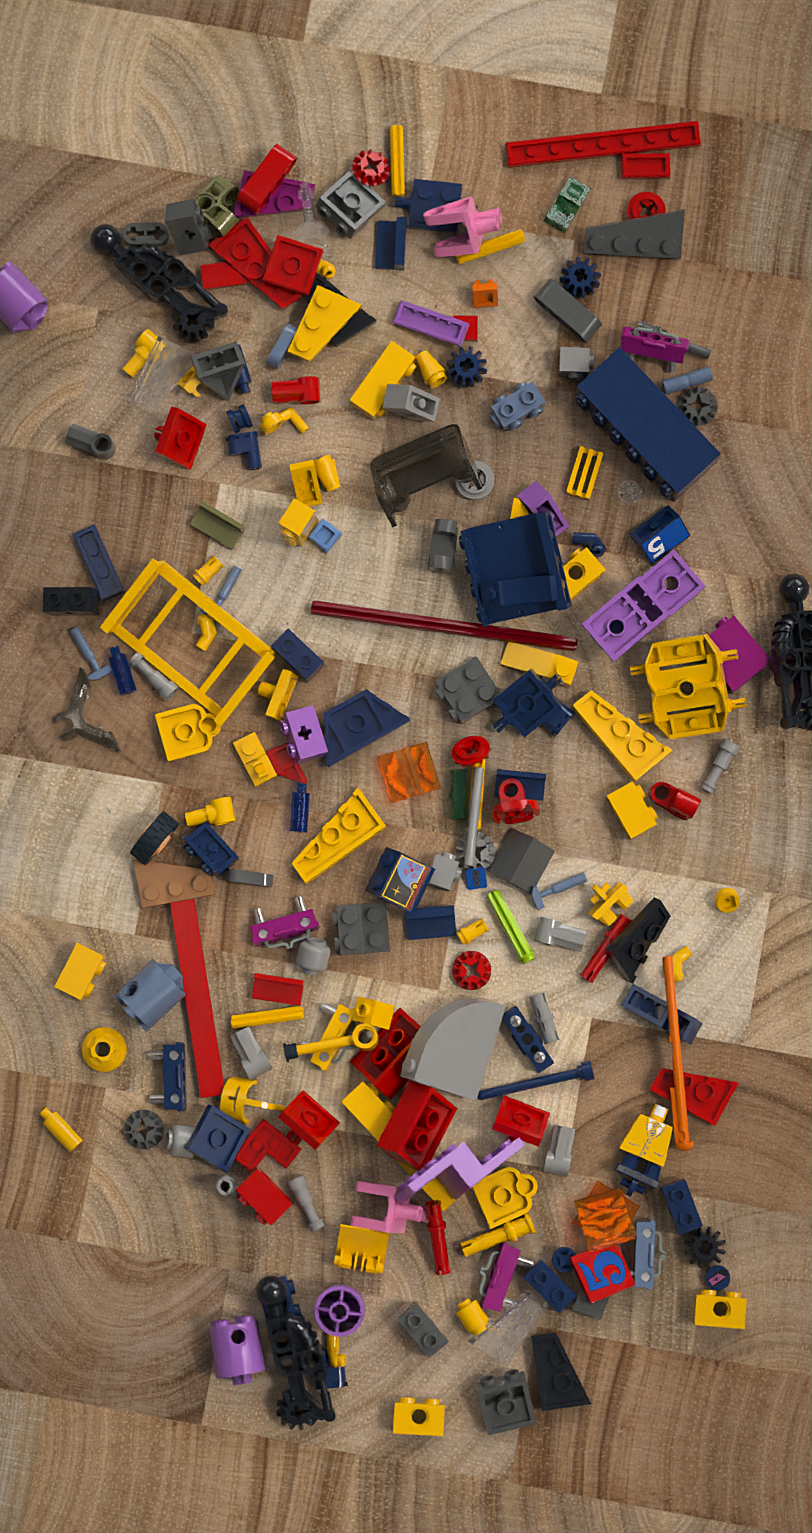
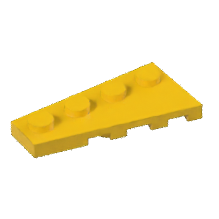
(623, 739)
(343, 834)

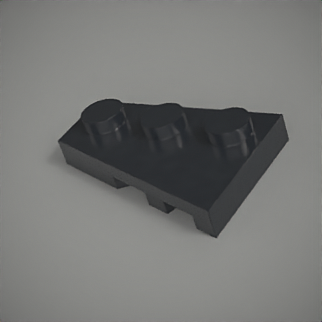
(354, 326)
(634, 941)
(556, 1377)

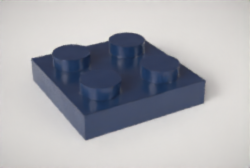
(217, 1138)

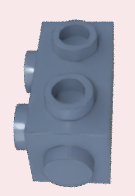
(511, 410)

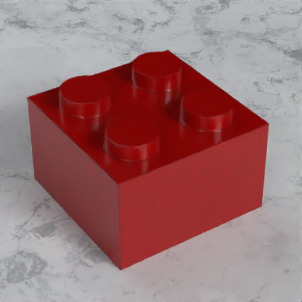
(264, 1197)

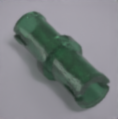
(458, 794)

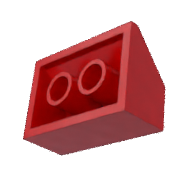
(384, 1062)
(417, 1125)

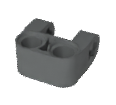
(443, 545)

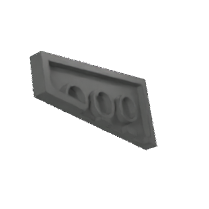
(644, 237)

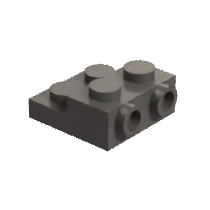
(349, 205)
(467, 690)
(361, 928)
(505, 1402)

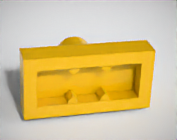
(306, 483)
(279, 694)

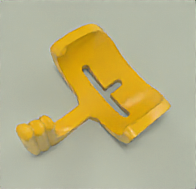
(231, 1089)

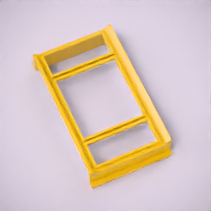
(185, 587)

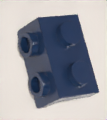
(210, 849)

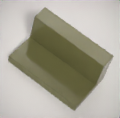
(217, 525)

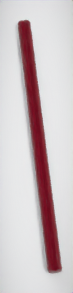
(444, 625)

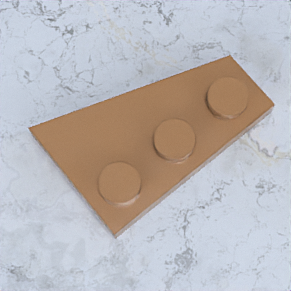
(171, 883)

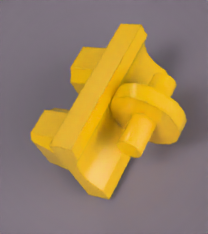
(601, 909)

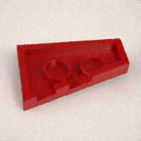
(704, 1095)

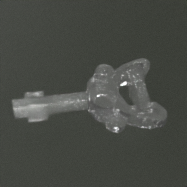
(309, 227)

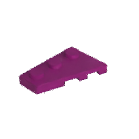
(282, 201)

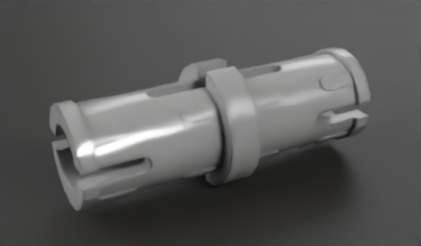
(544, 1018)
(220, 1188)

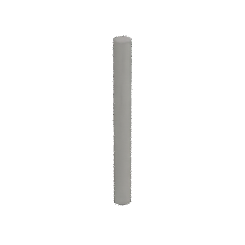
(473, 816)

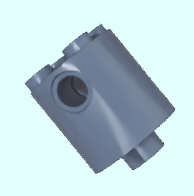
(151, 993)

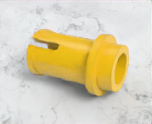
(208, 570)
(472, 931)

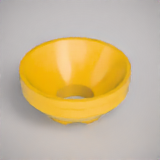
(117, 1049)

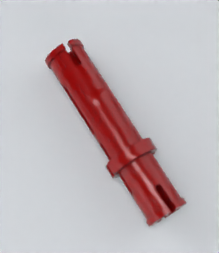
(601, 955)
(436, 1227)

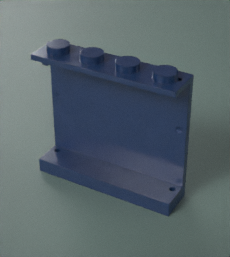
(511, 550)

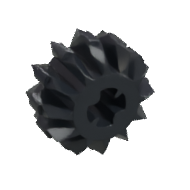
(711, 1251)

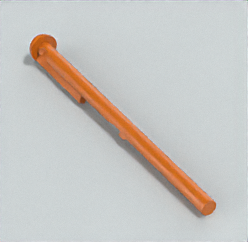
(678, 1092)

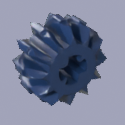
(589, 276)
(461, 360)

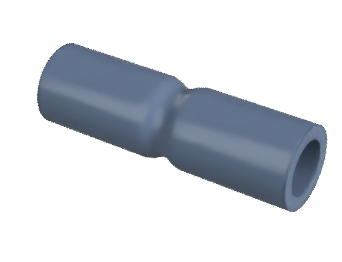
(684, 381)

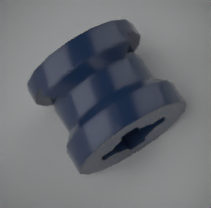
(242, 418)
(561, 1262)

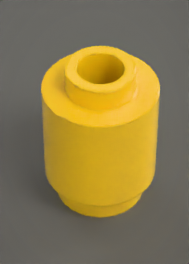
(472, 1316)

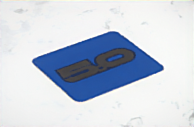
(476, 878)

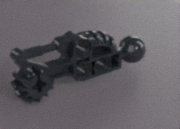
(157, 263)
(793, 654)
(301, 1341)

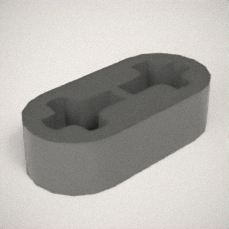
(145, 228)
(249, 878)

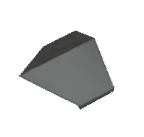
(220, 368)

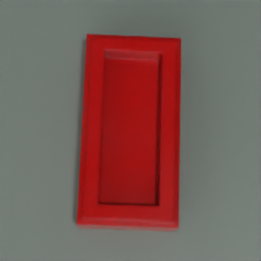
(645, 166)

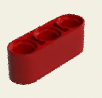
(266, 178)

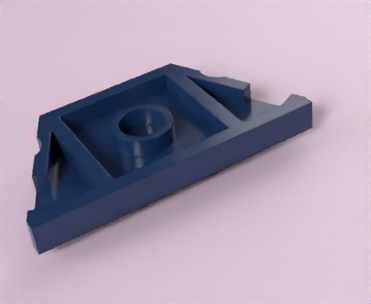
(358, 724)

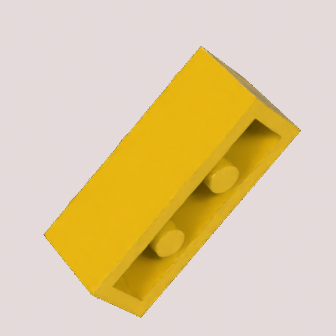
(389, 369)
(297, 523)

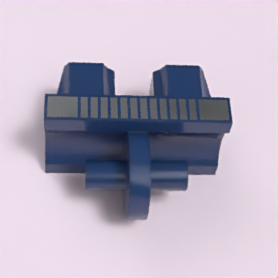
(628, 1167)

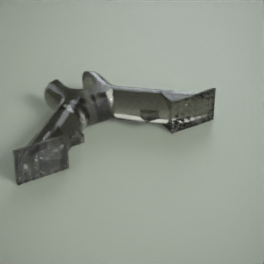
(80, 727)

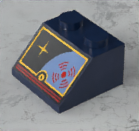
(400, 880)

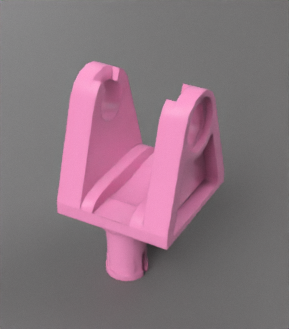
(476, 223)
(397, 1214)

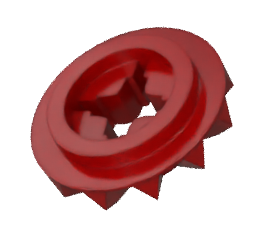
(369, 176)
(647, 200)
(468, 745)
(483, 969)

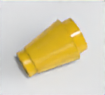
(431, 370)
(327, 472)

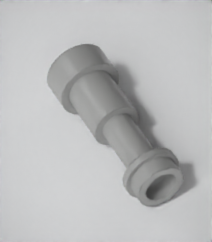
(156, 679)
(721, 762)
(304, 1199)

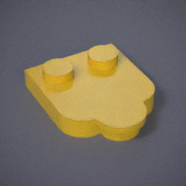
(186, 731)
(505, 1195)

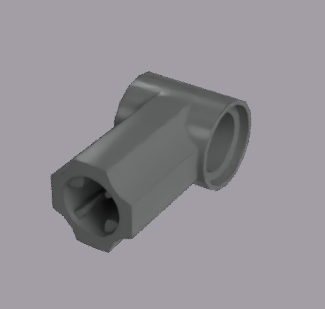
(89, 440)

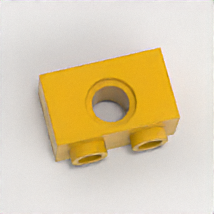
(590, 569)
(732, 1318)
(431, 1426)

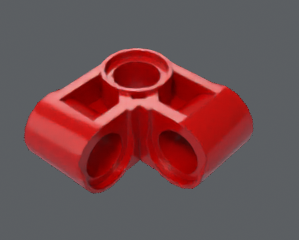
(677, 801)

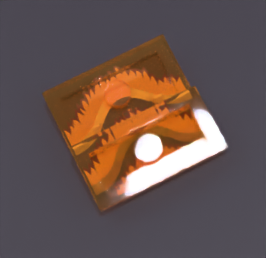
(408, 772)
(605, 1219)

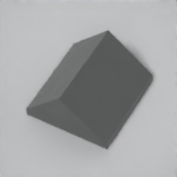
(521, 860)

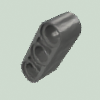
(567, 310)

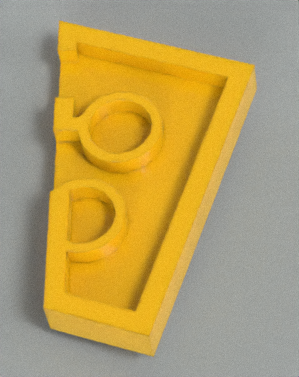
(322, 320)

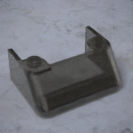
(421, 465)

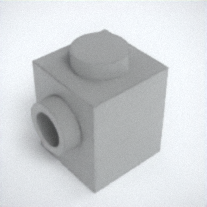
(575, 362)
(445, 871)

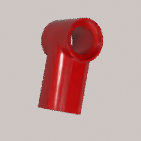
(303, 390)

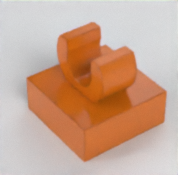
(485, 294)

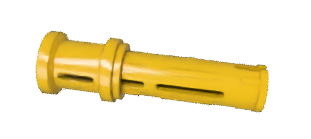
(509, 1231)

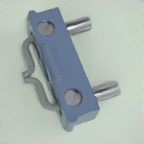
(644, 1254)

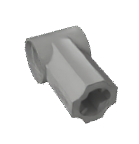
(555, 933)
(253, 1057)
(558, 1156)

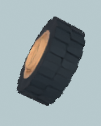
(154, 838)

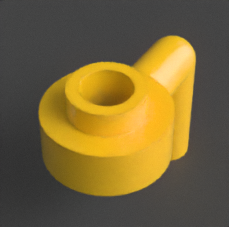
(271, 422)

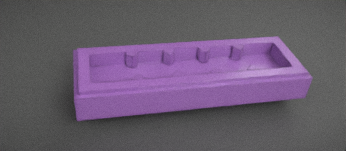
(431, 323)

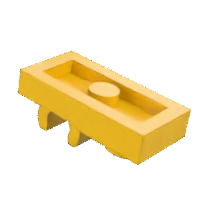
(255, 759)

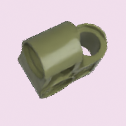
(219, 196)

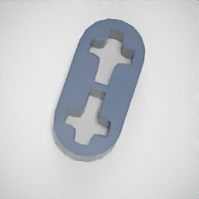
(281, 347)

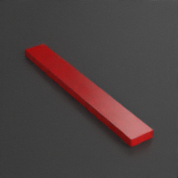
(603, 144)
(197, 998)

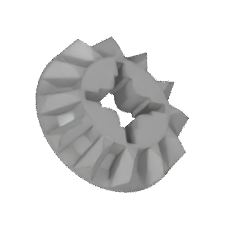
(486, 479)
(487, 854)

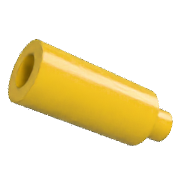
(60, 1129)

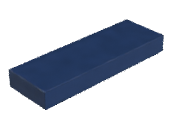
(98, 562)

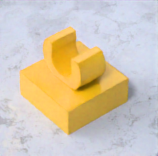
(190, 382)

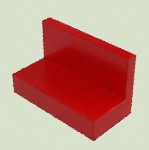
(278, 989)

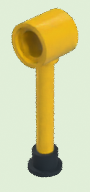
(293, 1051)

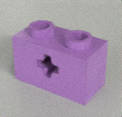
(307, 723)

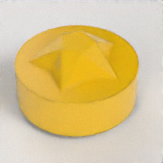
(727, 900)

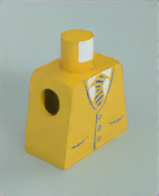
(649, 1136)

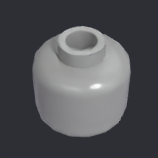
(313, 955)
(177, 1139)

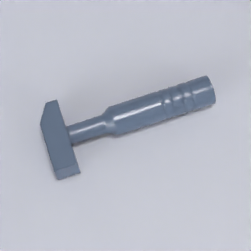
(227, 586)
(89, 656)
(555, 889)

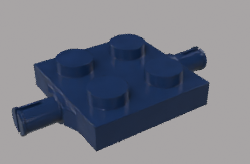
(426, 196)
(527, 702)

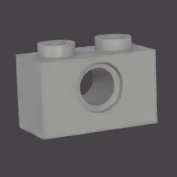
(411, 402)

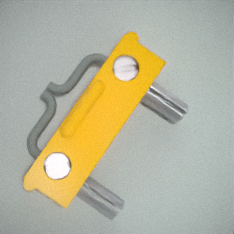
(338, 1027)

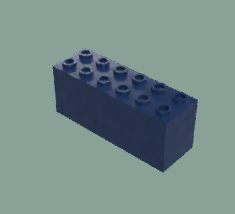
(646, 425)

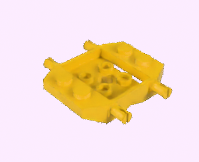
(706, 679)

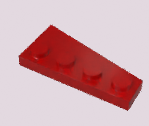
(249, 255)

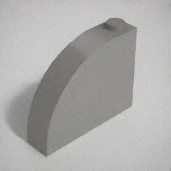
(455, 1046)

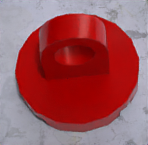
(515, 808)

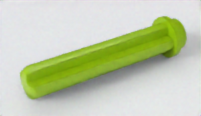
(511, 927)

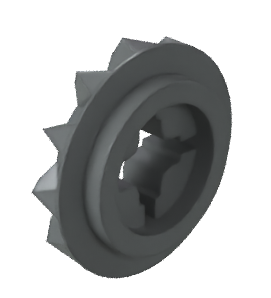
(706, 397)
(153, 1137)

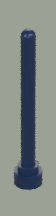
(582, 1072)

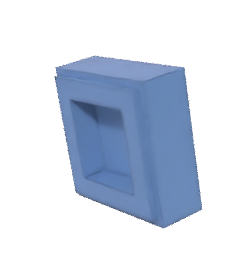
(325, 535)

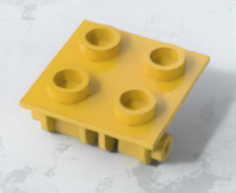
(361, 1248)

